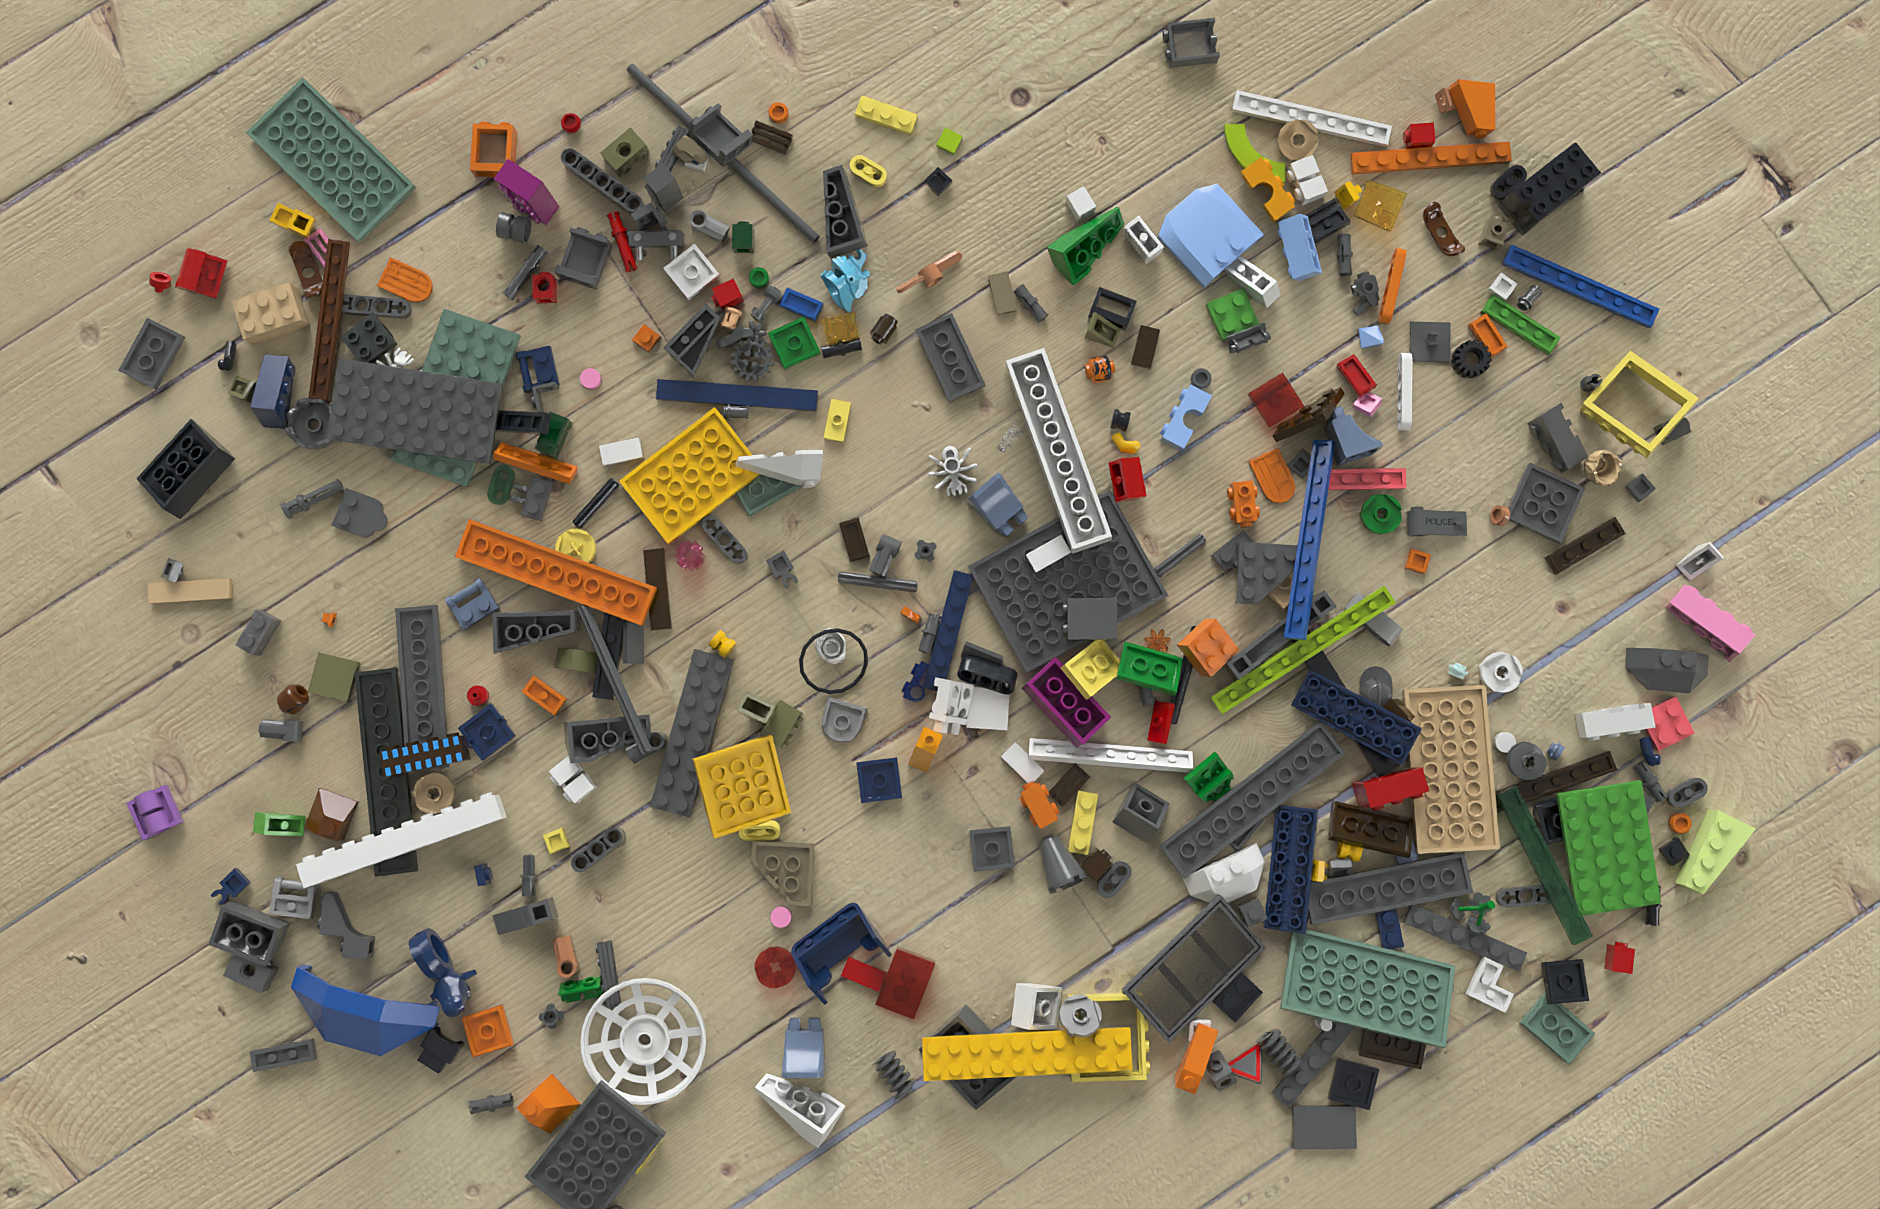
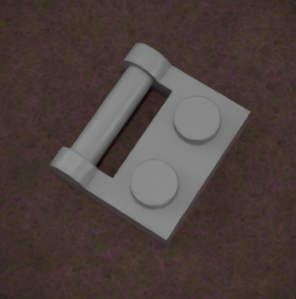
(292, 905)

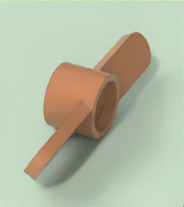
(931, 273)

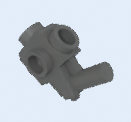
(1366, 288)

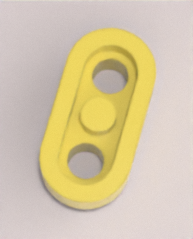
(869, 171)
(761, 832)

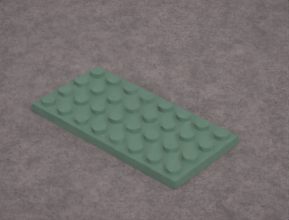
(331, 160)
(463, 350)
(1368, 987)

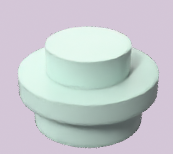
(1458, 670)

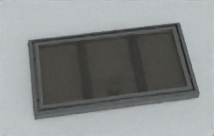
(1193, 968)

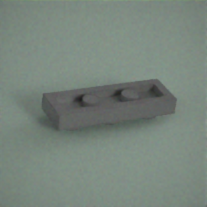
(283, 1055)

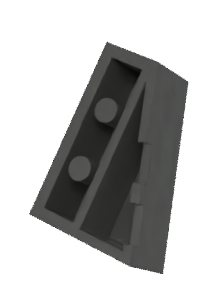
(693, 339)
(1558, 439)

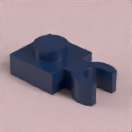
(232, 885)

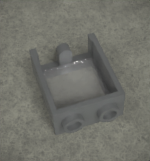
(1190, 43)

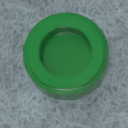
(759, 277)

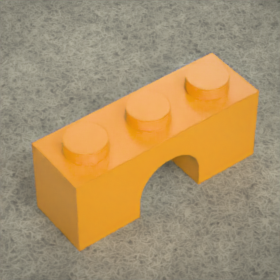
(1260, 174)

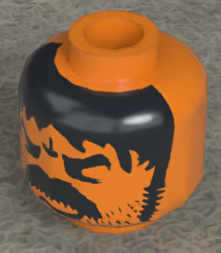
(1099, 369)

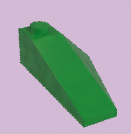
(1080, 247)

